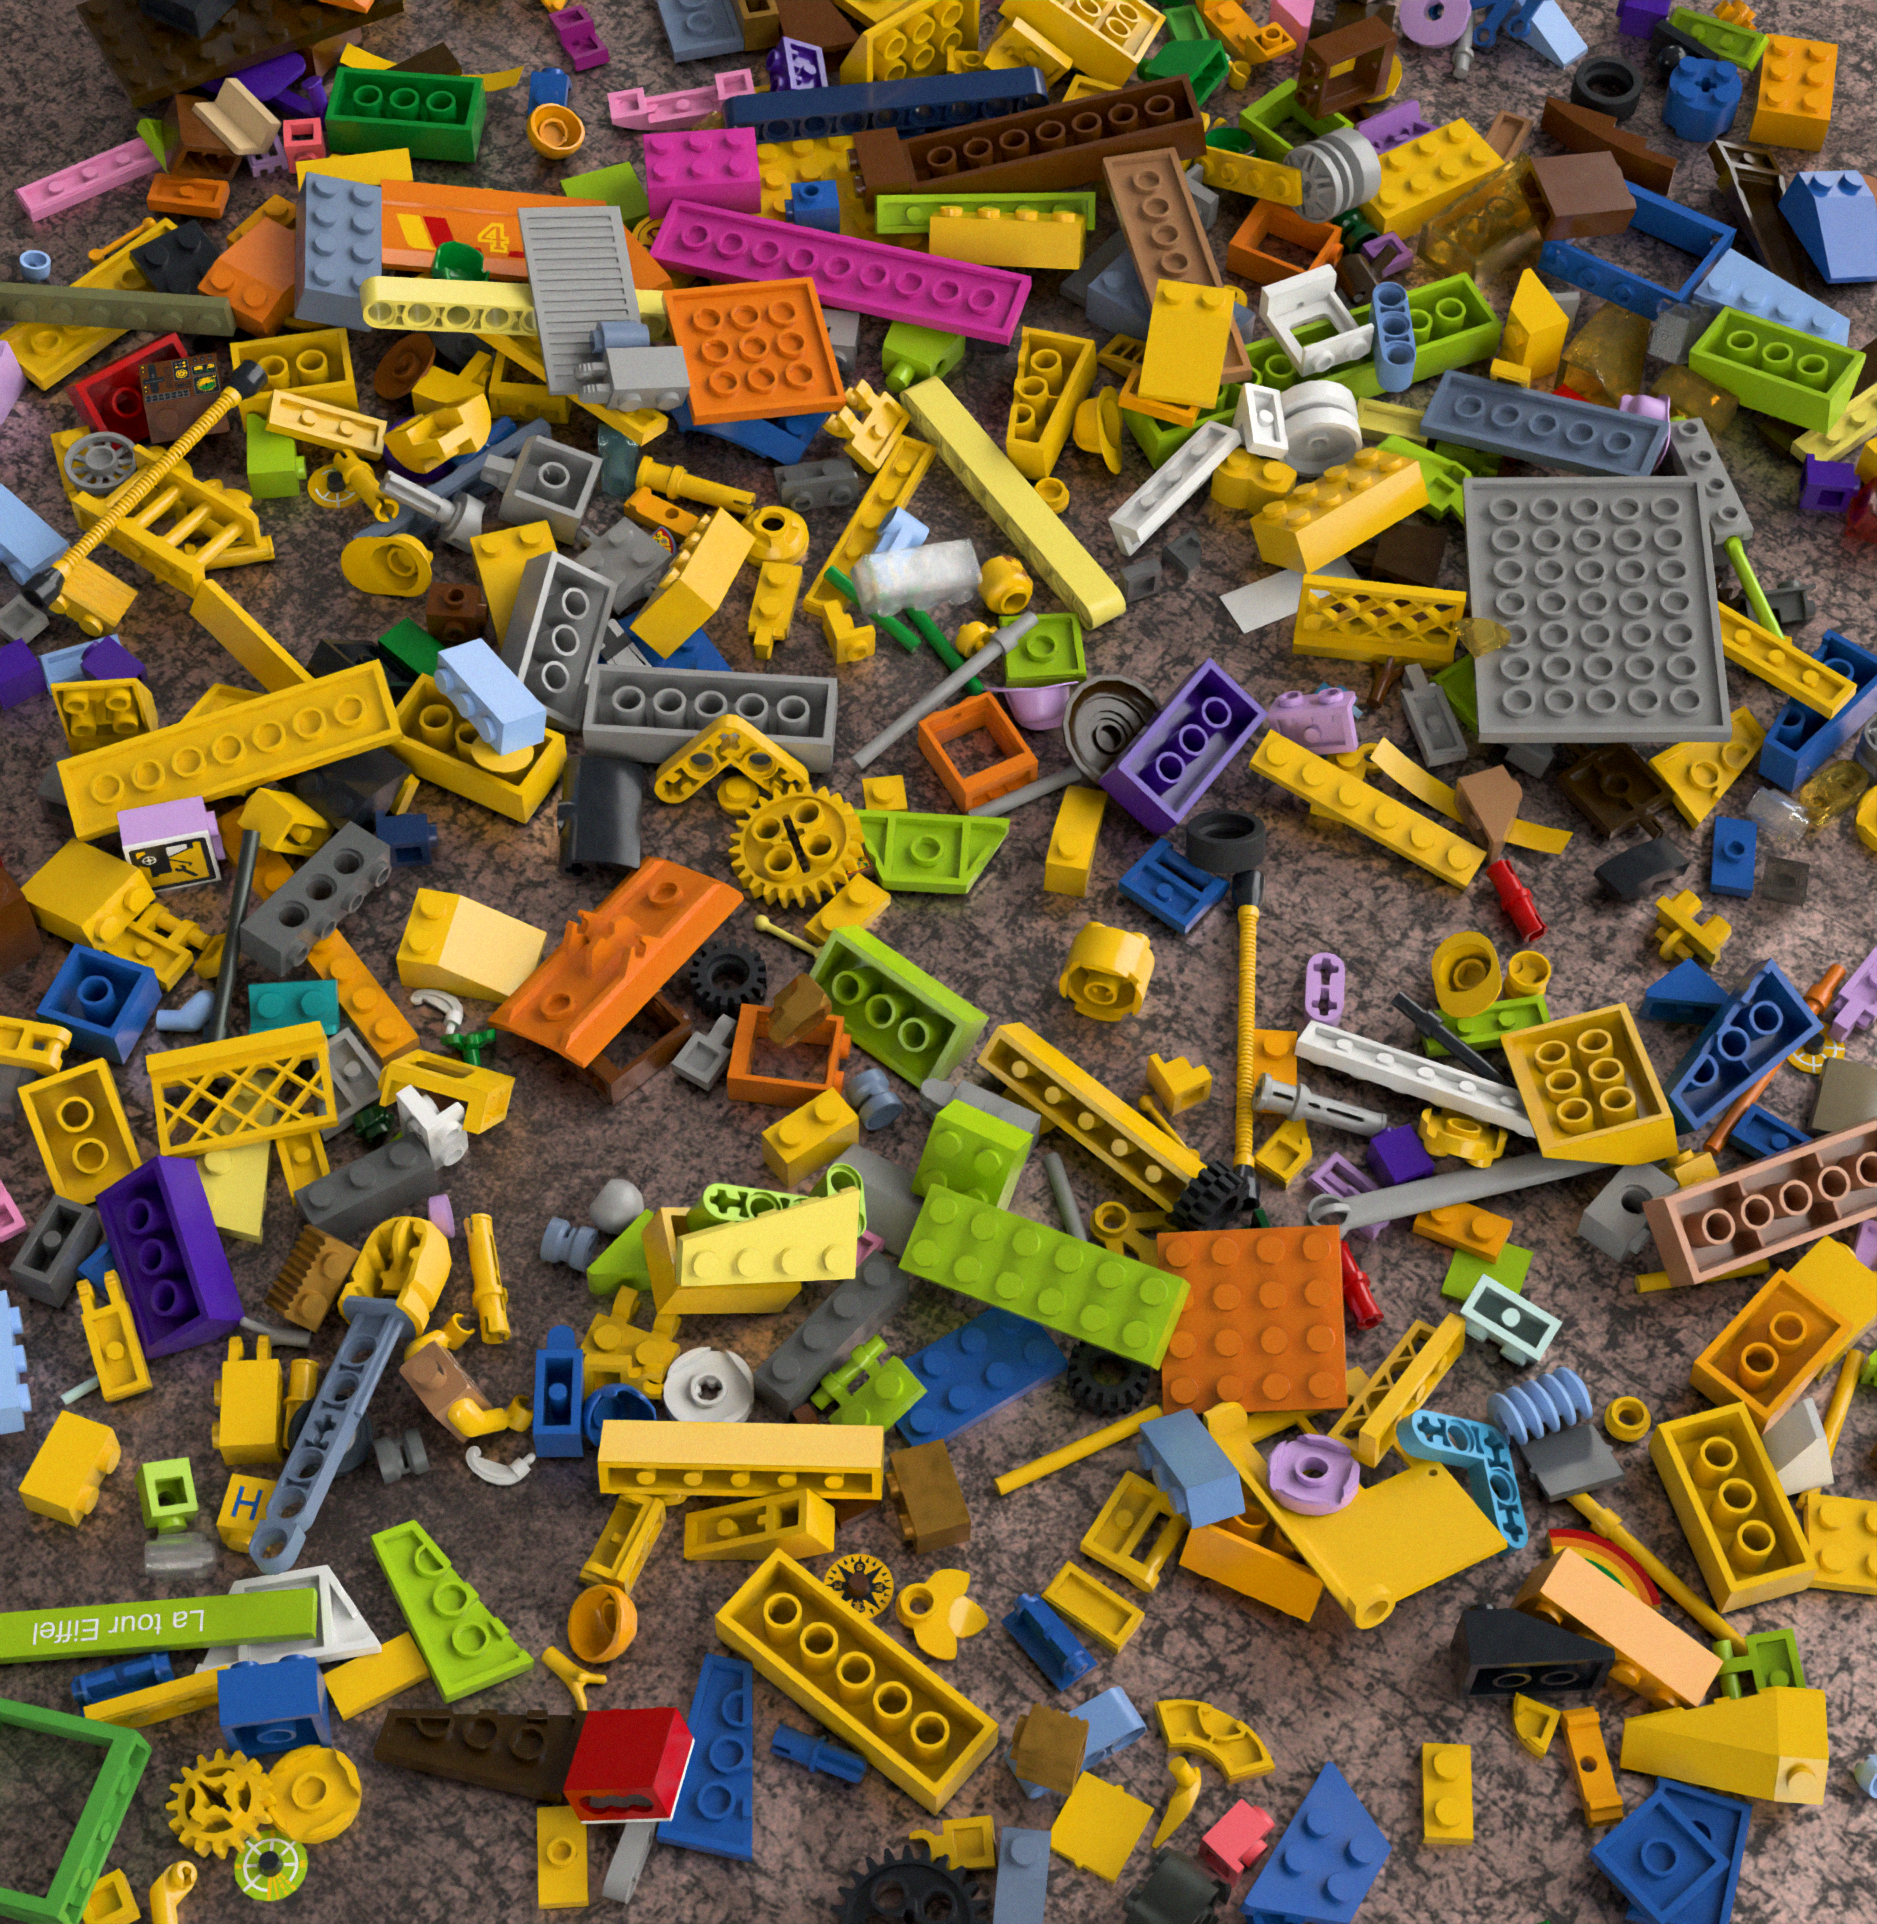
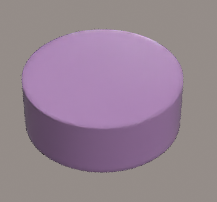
(441, 1215)

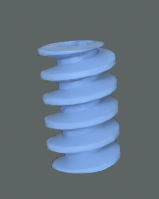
(1539, 1403)

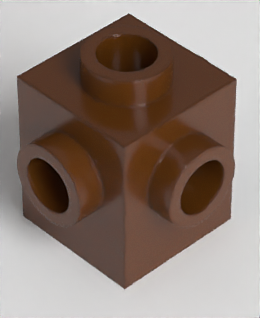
(455, 612)

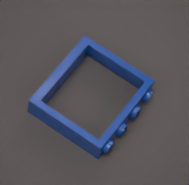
(1656, 217)

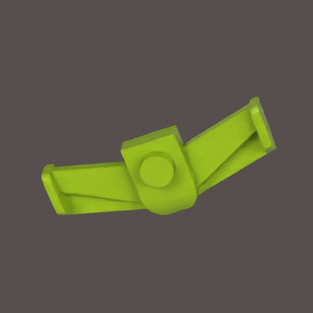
(1441, 476)

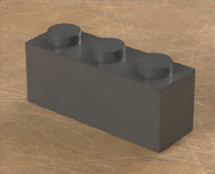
(369, 1188)

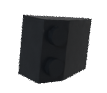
(1513, 1652)

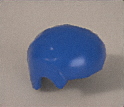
(614, 1402)

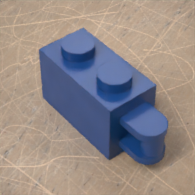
(559, 1396)

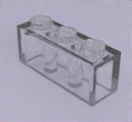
(916, 577)

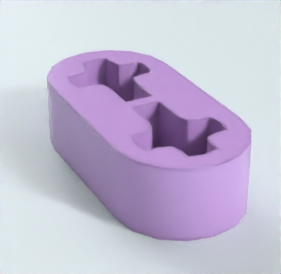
(1332, 992)

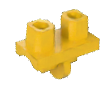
(1683, 930)

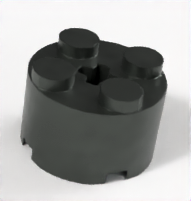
(1177, 1892)

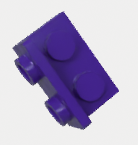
(795, 66)

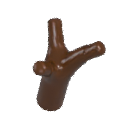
(1383, 680)

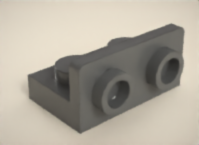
(816, 484)

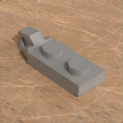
(1431, 719)

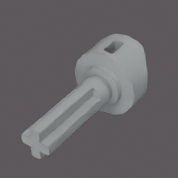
(457, 519)

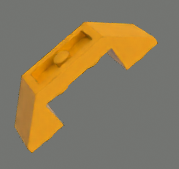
(1241, 34)

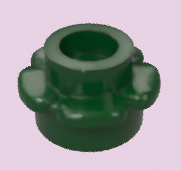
(373, 1124)

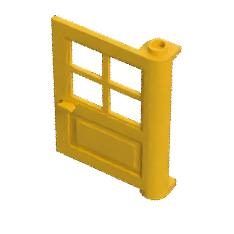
(1390, 1534)

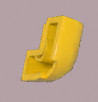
(441, 434)

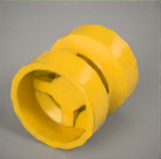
(1526, 975)

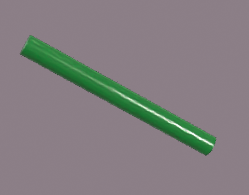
(943, 647)

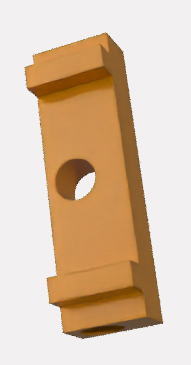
(655, 512)
(1596, 1788)

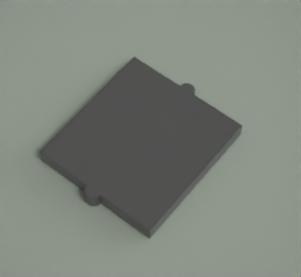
(1571, 1462)

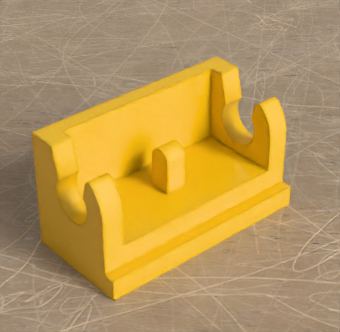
(625, 1542)

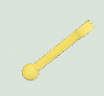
(762, 923)

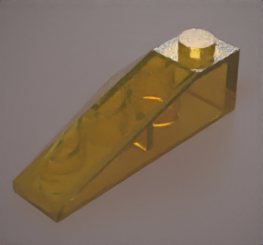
(1606, 356)

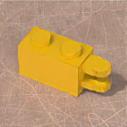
(250, 1406)

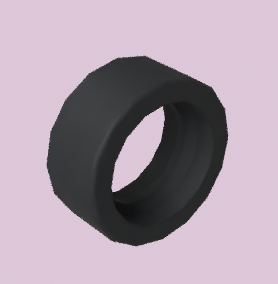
(1611, 71)
(1225, 841)

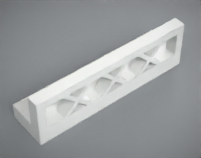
(1172, 485)

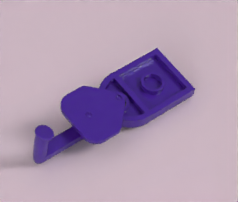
(268, 85)

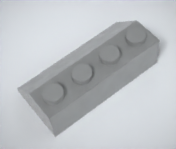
(558, 634)

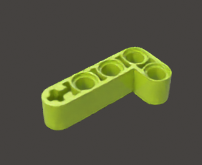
(728, 1202)

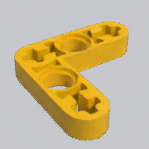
(732, 751)

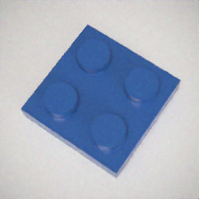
(1658, 1859)

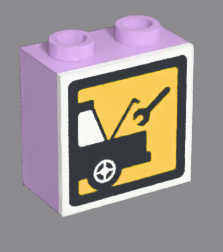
(173, 843)

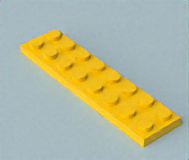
(232, 748)

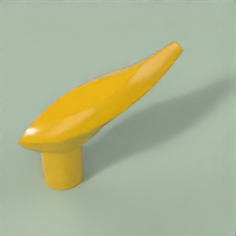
(1182, 1801)

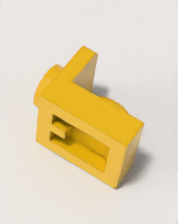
(845, 640)

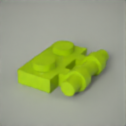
(880, 1399)
(1770, 1658)

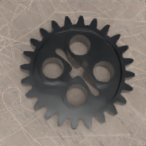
(921, 1883)

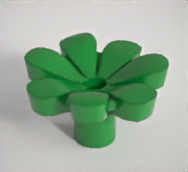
(470, 1044)

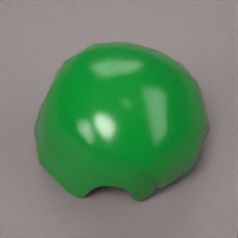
(458, 262)

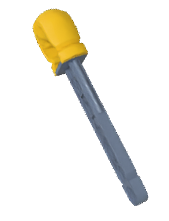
(400, 1259)

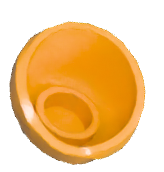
(554, 131)
(601, 1623)

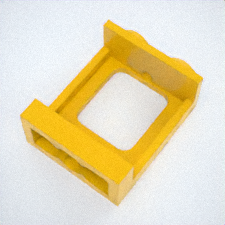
(483, 1089)

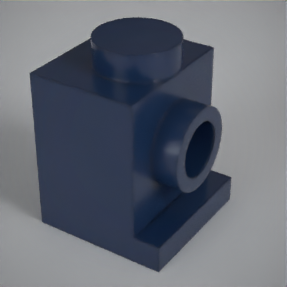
(408, 837)

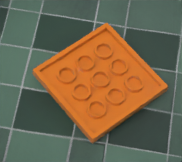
(754, 350)
(1257, 1320)

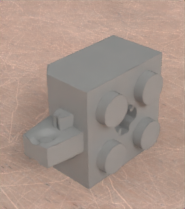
(544, 484)

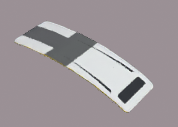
(619, 648)

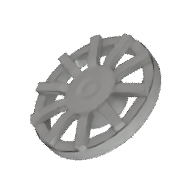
(100, 462)

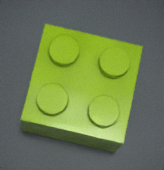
(972, 1155)

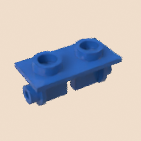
(1048, 1641)
(121, 1679)

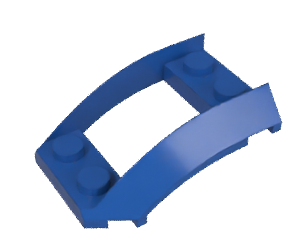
(783, 441)

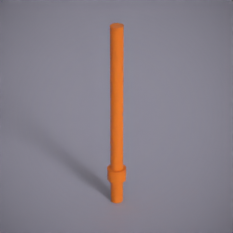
(1818, 999)

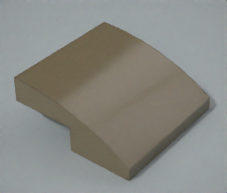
(1843, 1096)

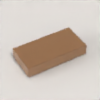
(1508, 134)

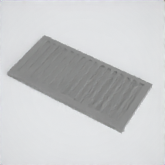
(576, 279)

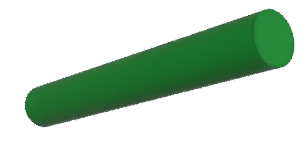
(888, 623)

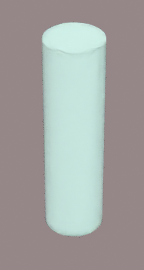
(80, 1390)

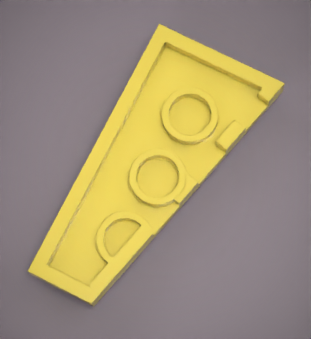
(238, 1175)
(778, 1246)

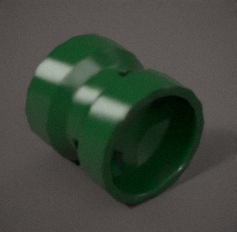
(1355, 230)

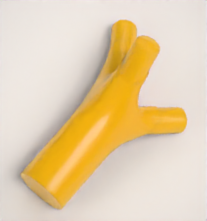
(571, 1674)

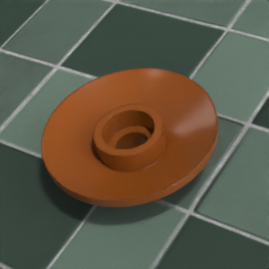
(404, 365)

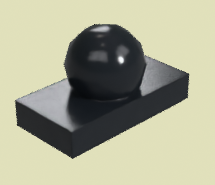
(1672, 45)

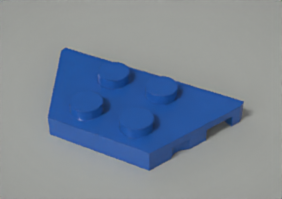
(1322, 1858)

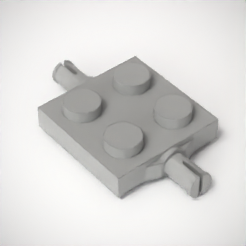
(626, 558)

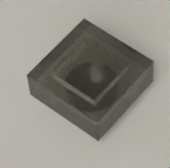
(1785, 881)

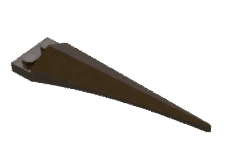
(1753, 191)

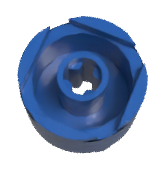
(1702, 98)

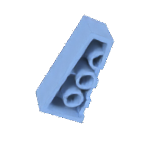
(1754, 290)

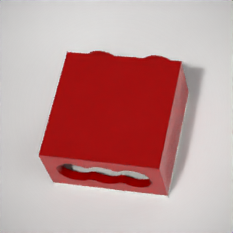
(629, 1765)

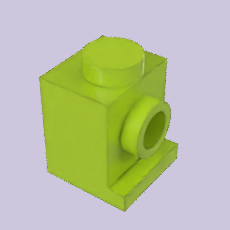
(168, 1480)

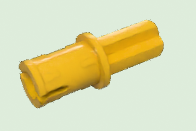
(301, 1388)

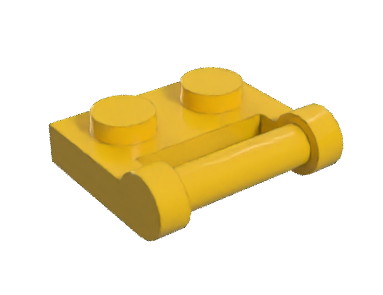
(1123, 1526)

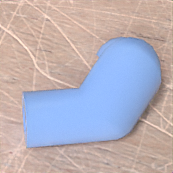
(190, 1017)

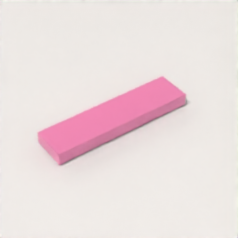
(86, 179)

